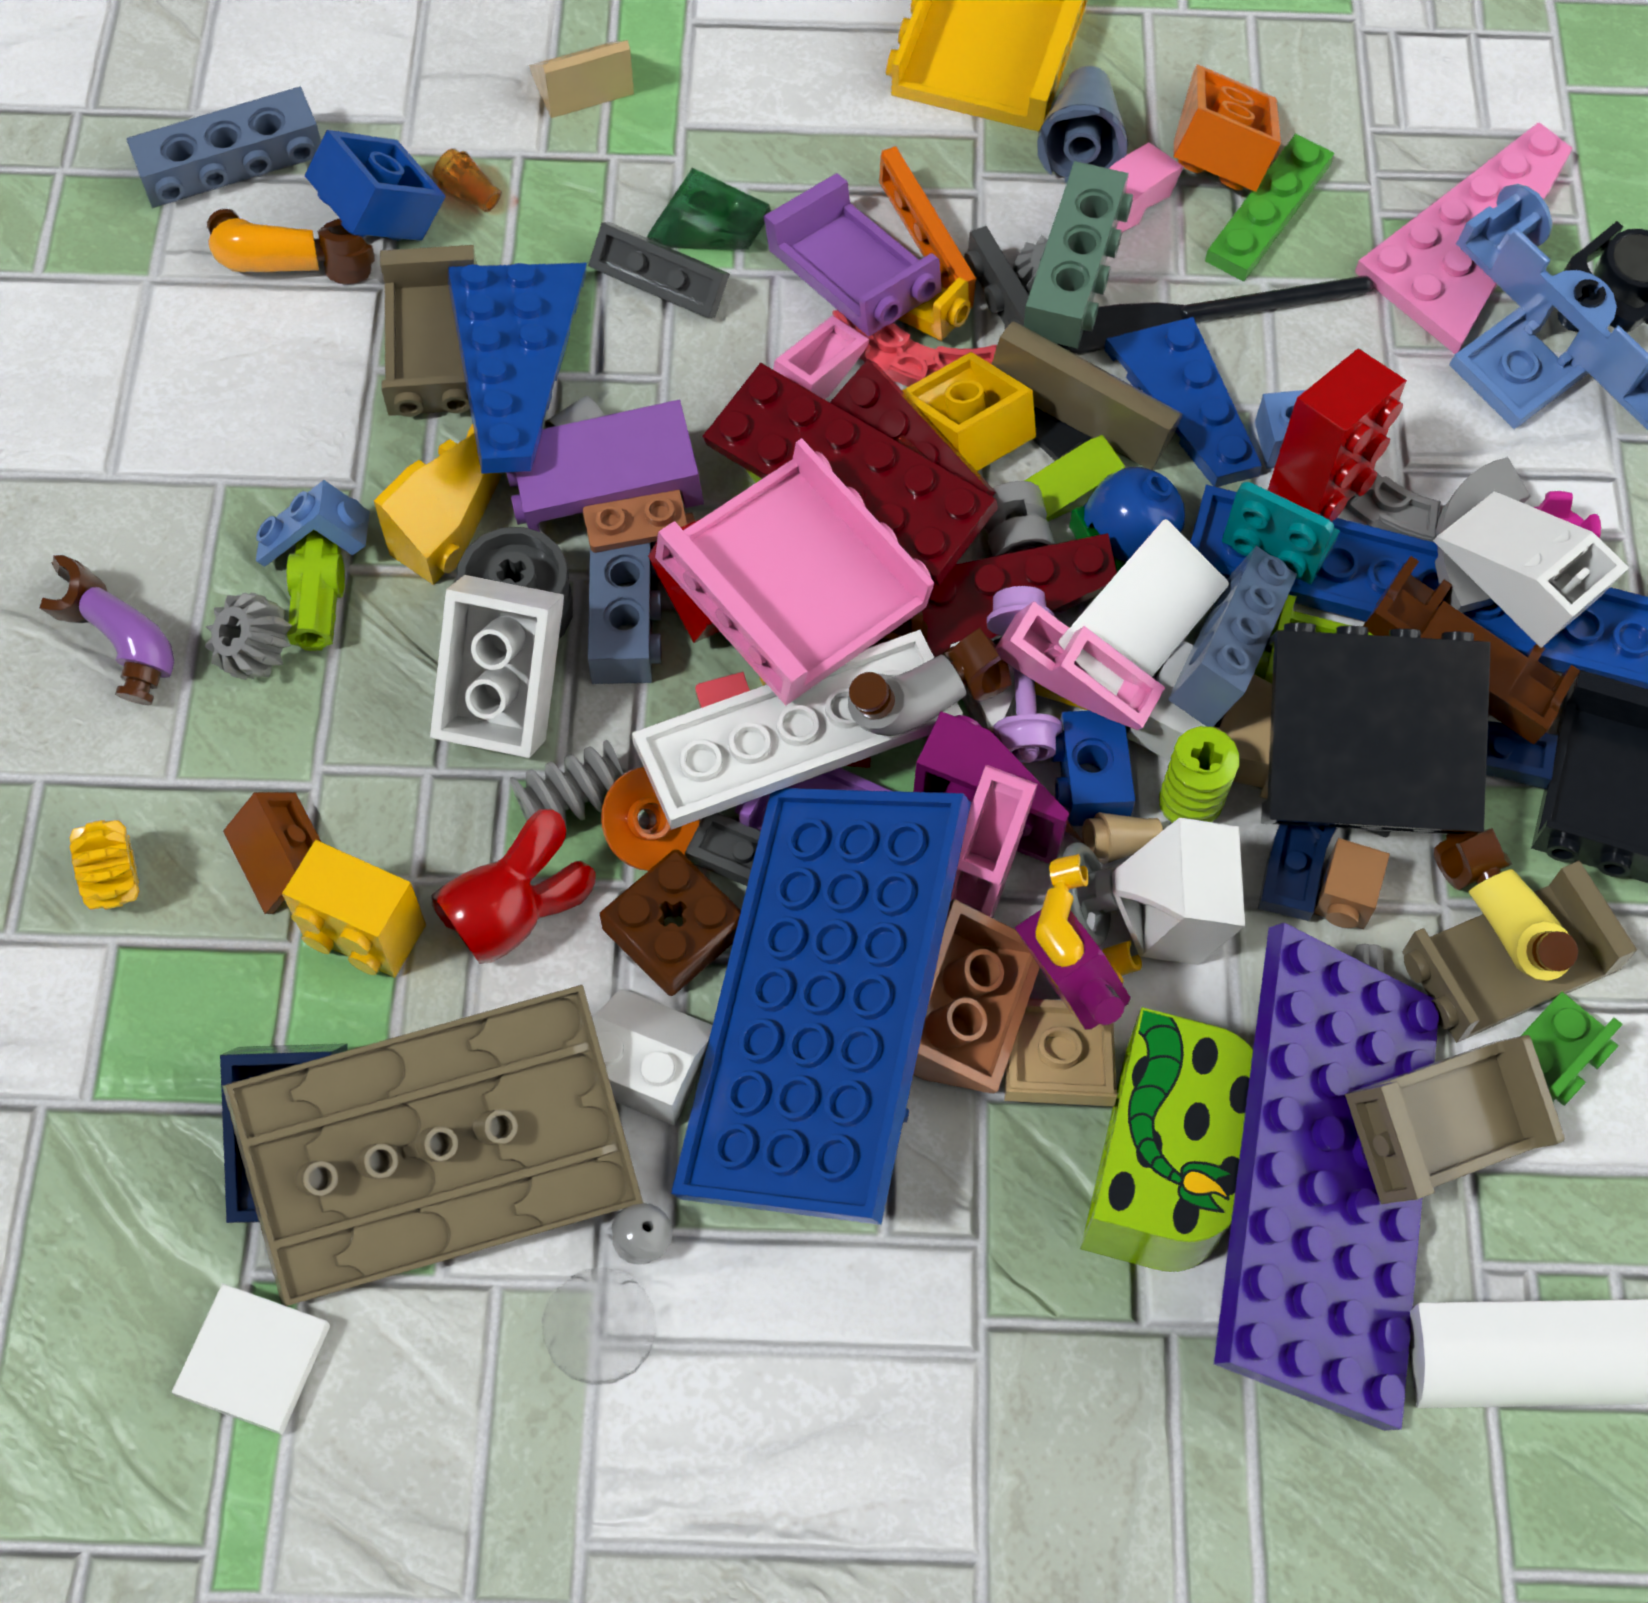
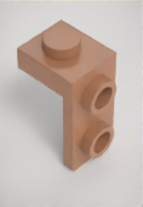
(633, 520)

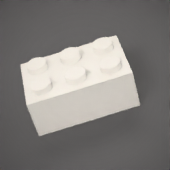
(496, 665)

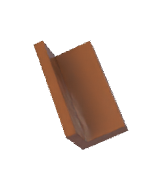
(270, 842)

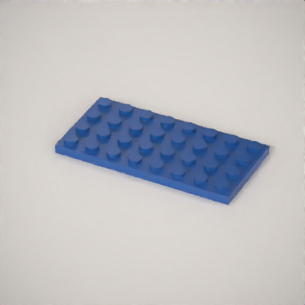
(824, 1003)

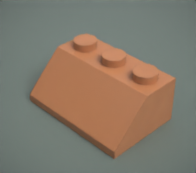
(975, 1001)

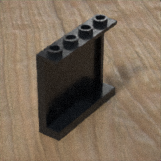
(1378, 730)
(1599, 780)

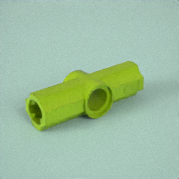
(314, 585)

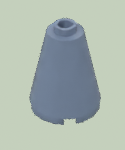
(1083, 125)

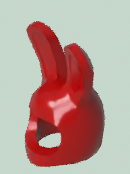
(497, 905)

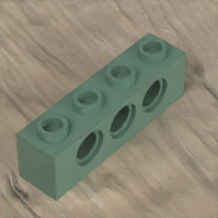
(1076, 254)

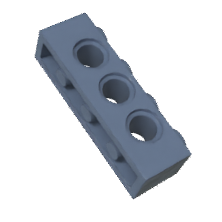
(225, 146)
(1233, 638)
(623, 654)

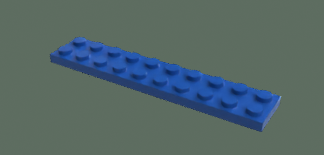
(1602, 640)

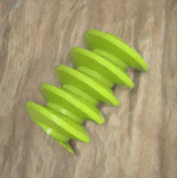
(1199, 775)

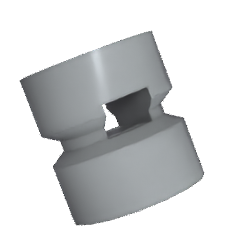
(1019, 519)

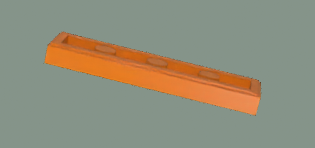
(922, 220)

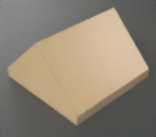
(584, 78)

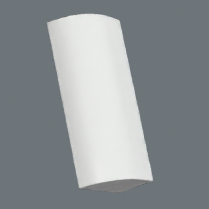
(1529, 1353)

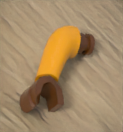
(269, 248)

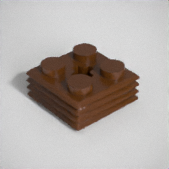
(671, 952)

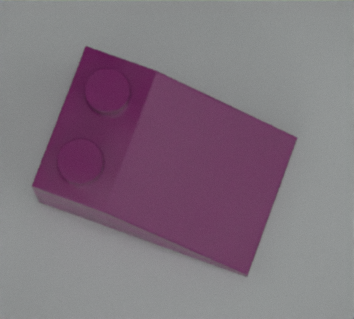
(955, 762)

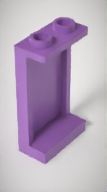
(850, 257)
(607, 462)

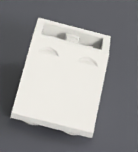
(1531, 563)

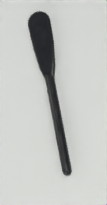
(1127, 318)

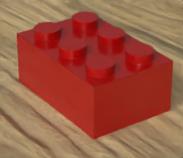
(1338, 435)

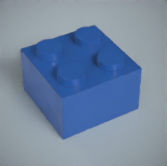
(374, 186)

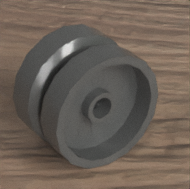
(520, 559)

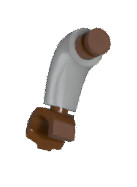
(910, 699)

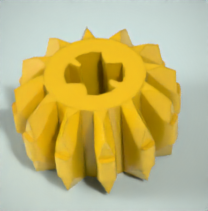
(104, 864)

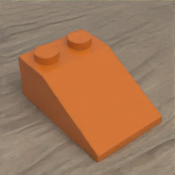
(1227, 130)

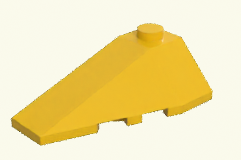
(436, 508)

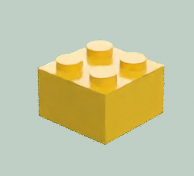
(354, 910)

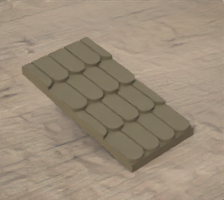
(432, 1145)

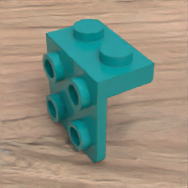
(1279, 529)

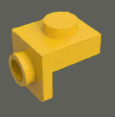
(942, 312)

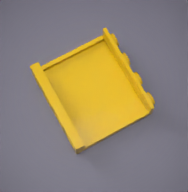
(986, 56)

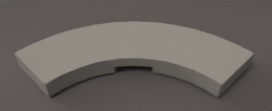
(1497, 477)
(1396, 509)

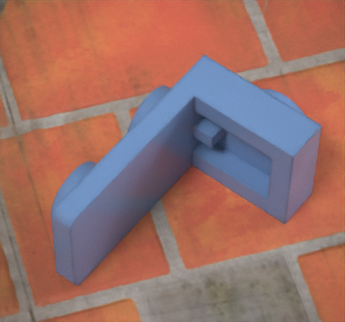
(320, 509)

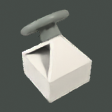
(1174, 893)

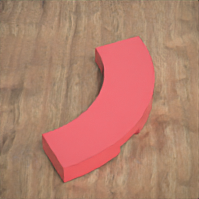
(906, 359)

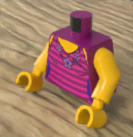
(1071, 960)

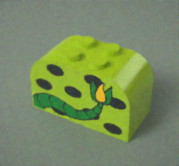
(1171, 1145)

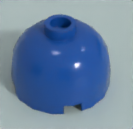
(1131, 507)

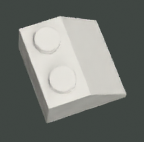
(650, 1054)

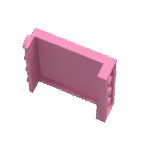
(796, 573)

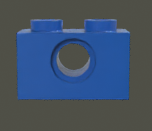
(1100, 742)

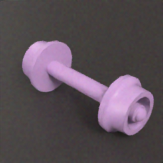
(1027, 734)

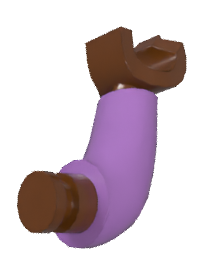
(136, 638)

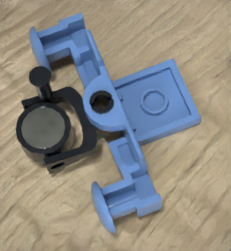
(1509, 360)

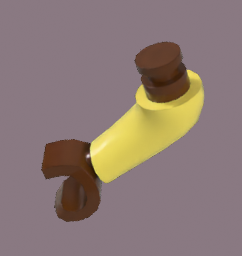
(1514, 911)

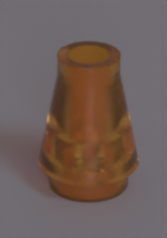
(464, 179)

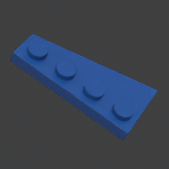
(1179, 371)

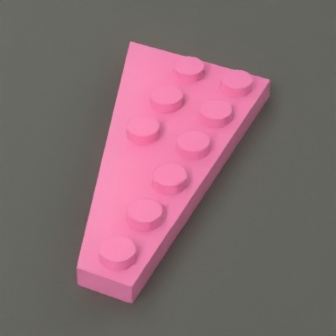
(1423, 266)

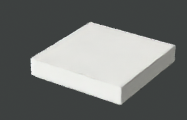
(251, 1359)

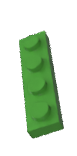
(1269, 208)

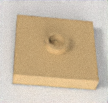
(1060, 1060)

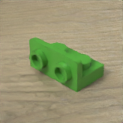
(1566, 1042)

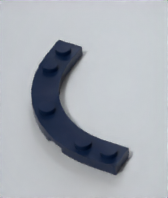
(1299, 851)

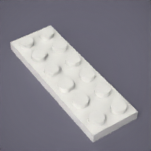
(761, 745)

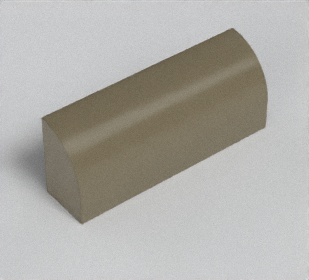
(1087, 395)

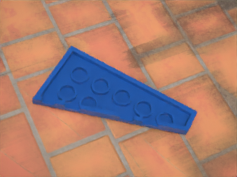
(511, 348)

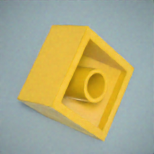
(976, 408)

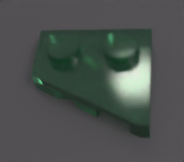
(709, 216)

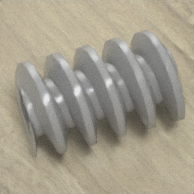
(573, 787)

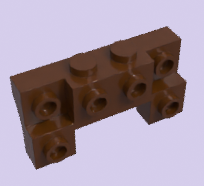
(1521, 688)

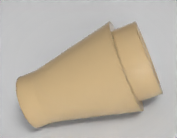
(1118, 836)

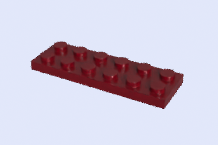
(920, 501)

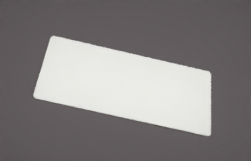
(1149, 604)

